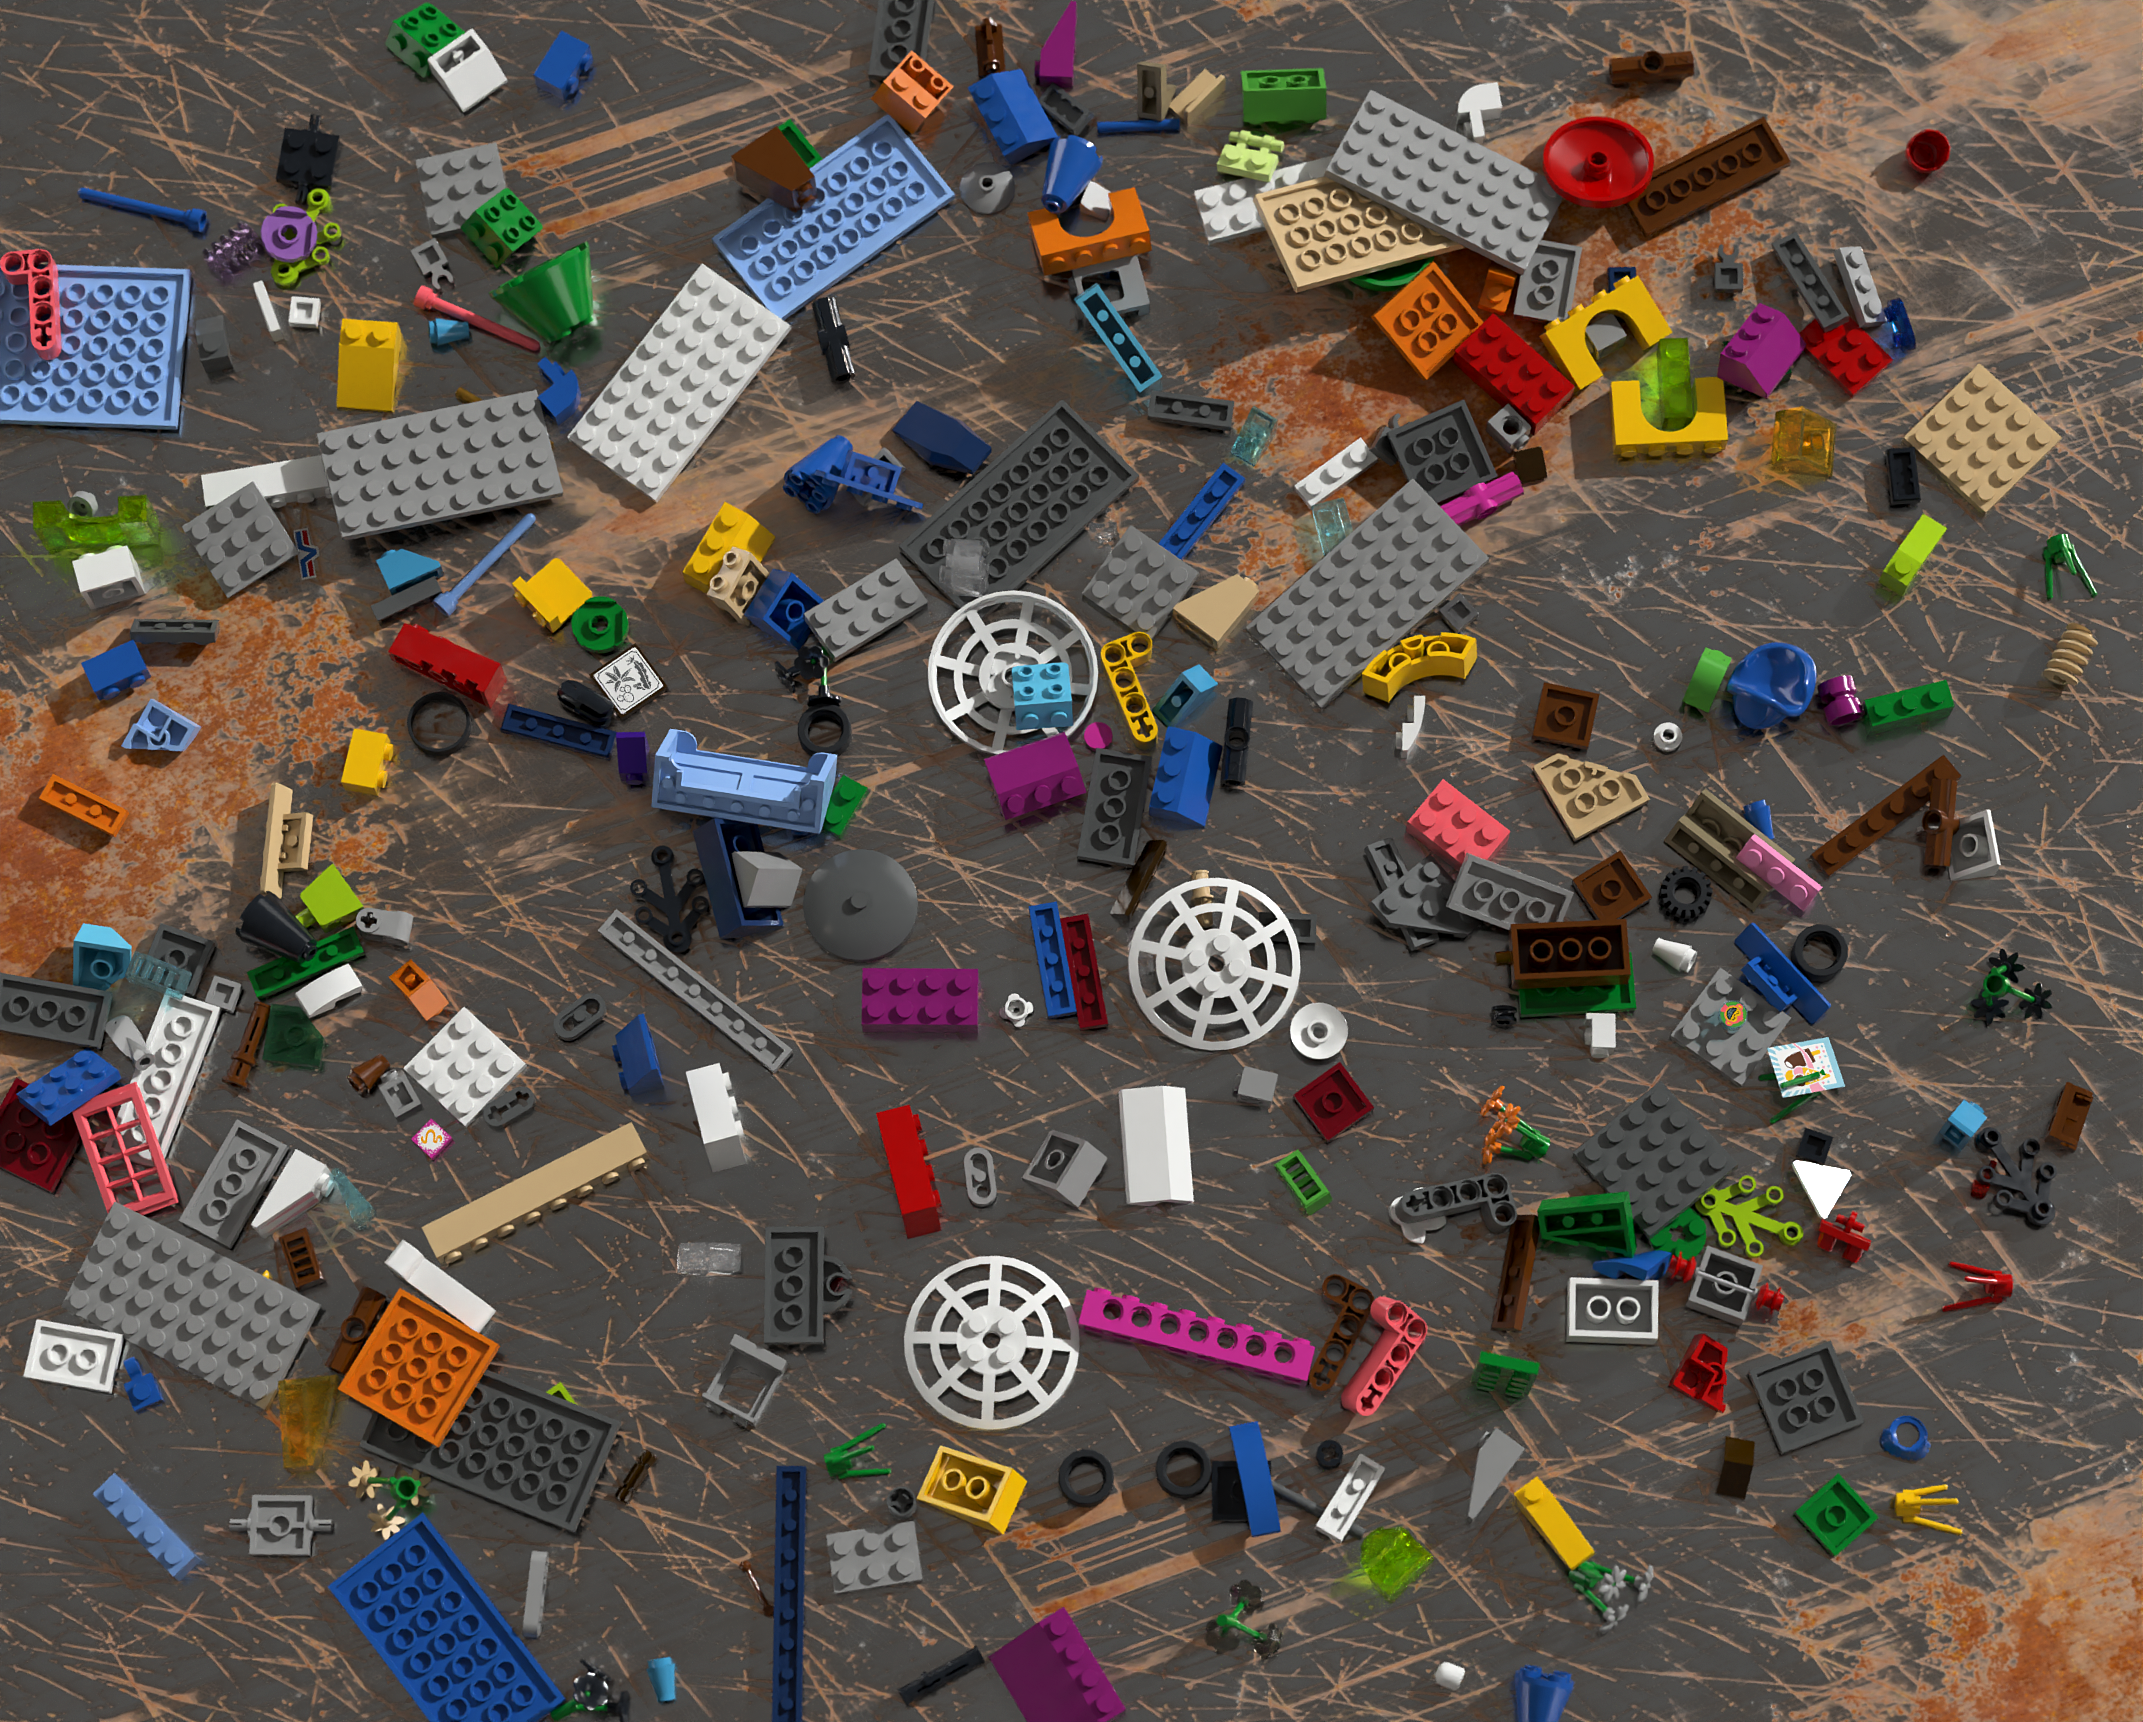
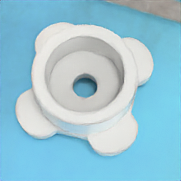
(1013, 1002)

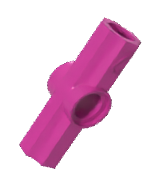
(1484, 499)

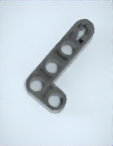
(1454, 1203)

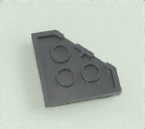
(1420, 902)

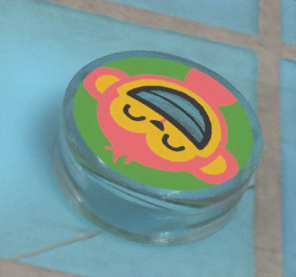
(1732, 1015)

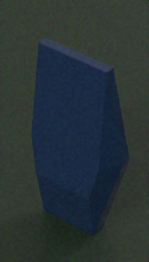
(942, 439)

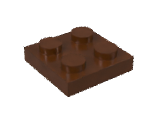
(1565, 716)
(1611, 888)

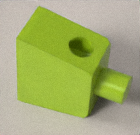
(329, 901)

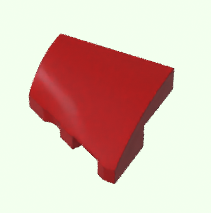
(1703, 1372)

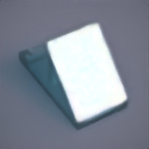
(1255, 436)

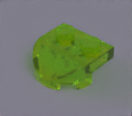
(1393, 1559)

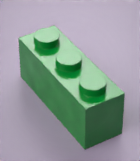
(1907, 707)

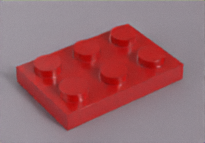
(1845, 354)

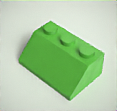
(1283, 95)

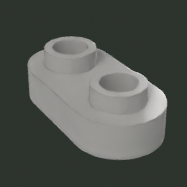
(980, 1177)

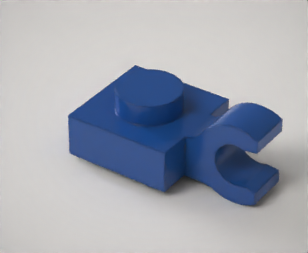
(142, 1388)

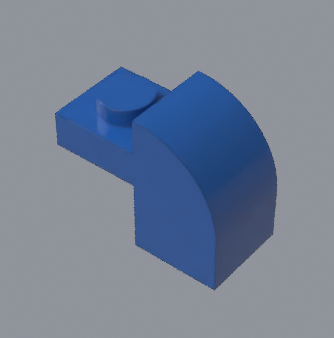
(563, 395)

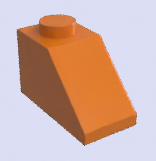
(419, 990)

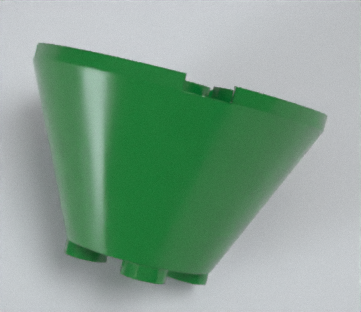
(552, 294)

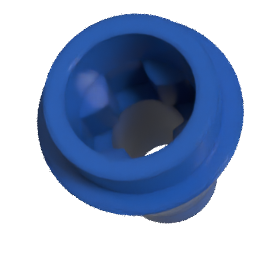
(1759, 816)

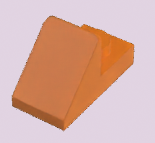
(1497, 289)

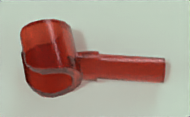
(1979, 1190)

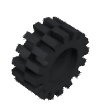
(1679, 909)

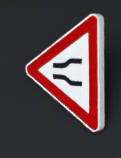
(1821, 1184)

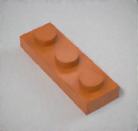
(84, 805)

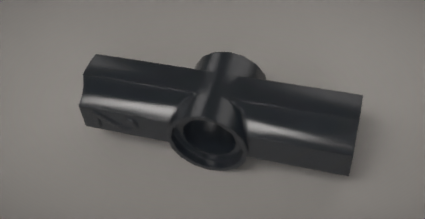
(833, 340)
(1237, 725)

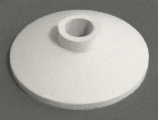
(1321, 1017)

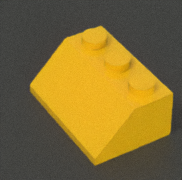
(728, 530)

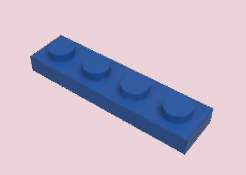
(1202, 511)
(1052, 960)

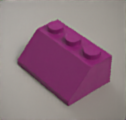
(1761, 351)
(1034, 776)

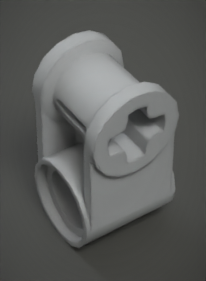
(389, 926)

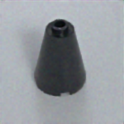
(276, 929)

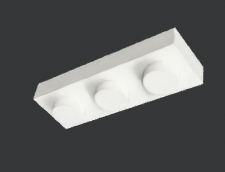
(1335, 473)
(1350, 1498)

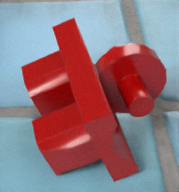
(1855, 1243)

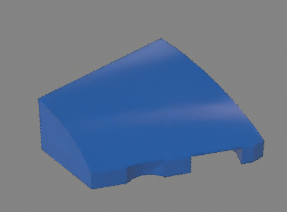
(1644, 1265)

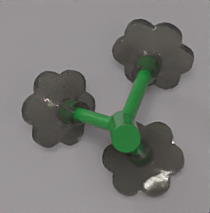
(1225, 1631)

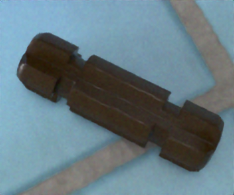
(635, 1476)

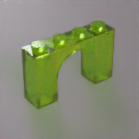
(132, 525)

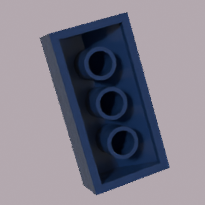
(714, 845)

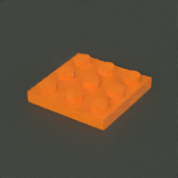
(1427, 320)

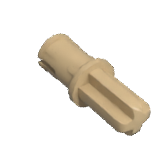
(1200, 897)

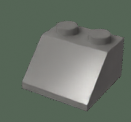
(1065, 1167)

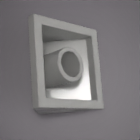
(766, 879)

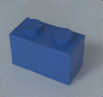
(563, 65)
(116, 670)

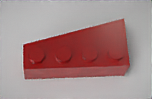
(908, 1170)

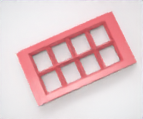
(106, 1102)

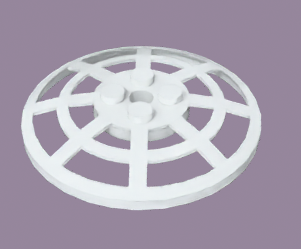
(1002, 660)
(1197, 972)
(997, 1360)

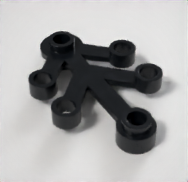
(671, 903)
(2017, 1179)

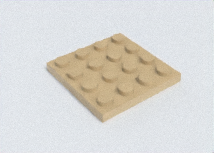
(1981, 439)

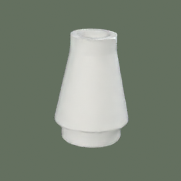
(1675, 954)

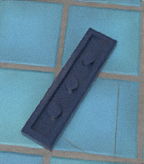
(558, 732)

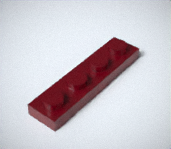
(1084, 972)

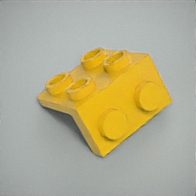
(552, 594)

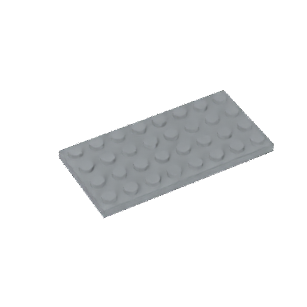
(1445, 182)
(439, 465)
(1367, 593)
(191, 1305)

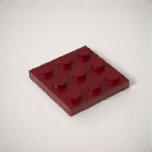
(32, 1146)

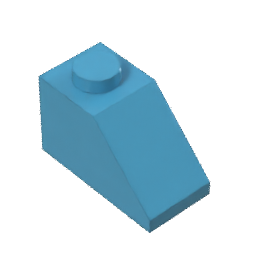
(405, 569)
(1184, 696)
(1963, 1123)

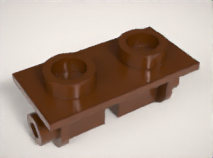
(989, 48)

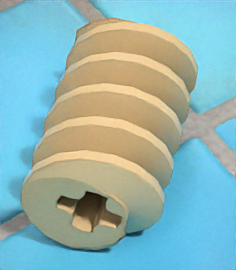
(2070, 655)

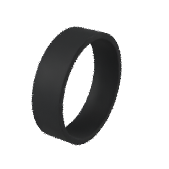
(429, 698)

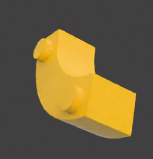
(1418, 658)

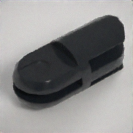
(586, 702)

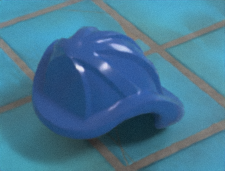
(1772, 684)

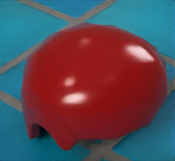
(1927, 151)

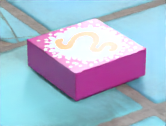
(431, 1139)

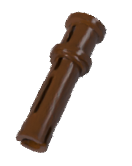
(247, 1060)

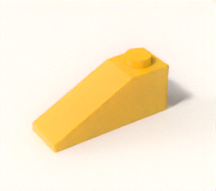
(1553, 1523)

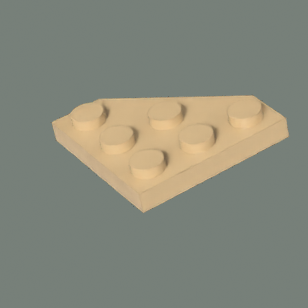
(1588, 793)

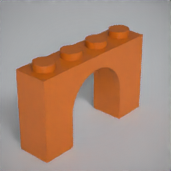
(1065, 252)

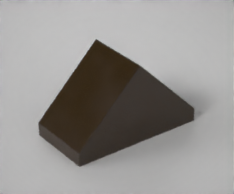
(1735, 1468)

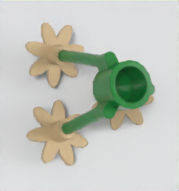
(401, 1490)

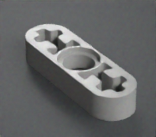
(535, 1594)

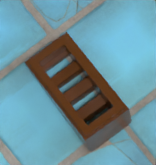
(308, 1280)

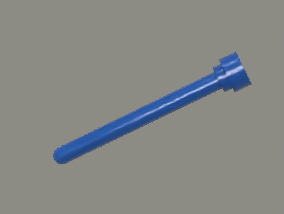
(194, 218)

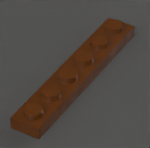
(1882, 818)

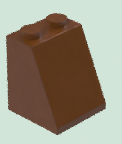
(775, 171)

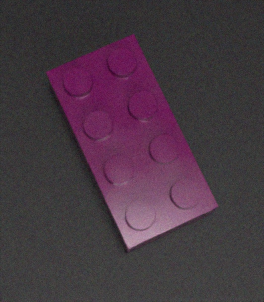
(920, 1000)

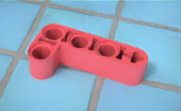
(39, 304)
(1365, 1392)

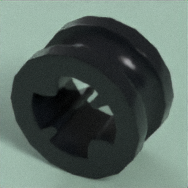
(1503, 1015)

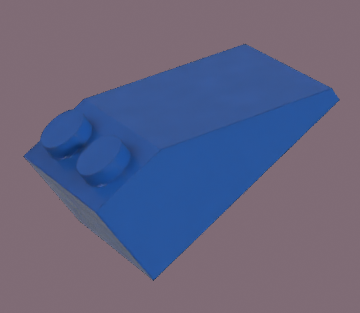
(638, 1058)

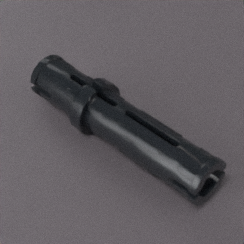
(941, 1675)

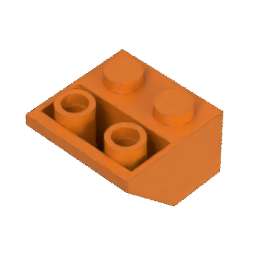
(912, 92)

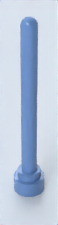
(447, 602)

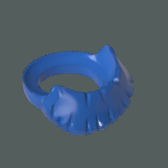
(1891, 1444)

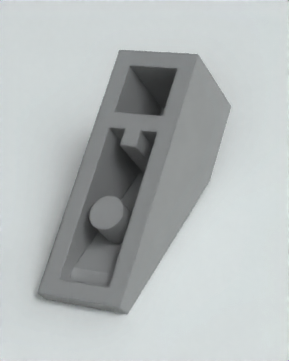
(1492, 1465)

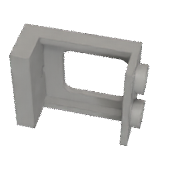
(1131, 280)
(755, 1360)

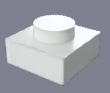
(304, 312)

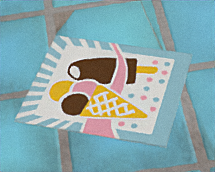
(1803, 1059)

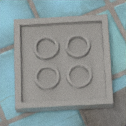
(458, 185)
(240, 539)
(1140, 583)
(1727, 1051)

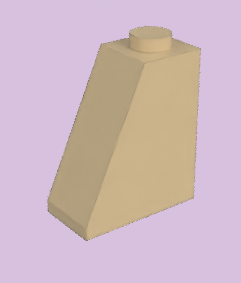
(1218, 609)

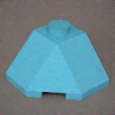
(99, 957)

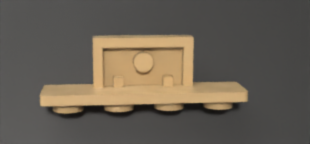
(285, 842)

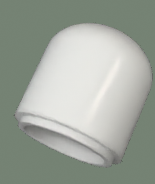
(1449, 1675)

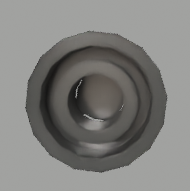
(898, 1500)

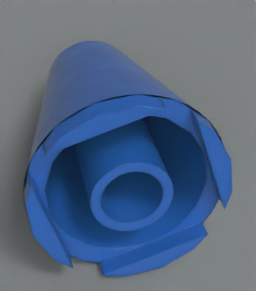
(1068, 171)

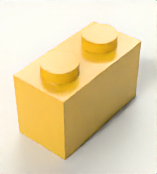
(367, 762)

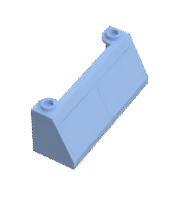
(742, 786)

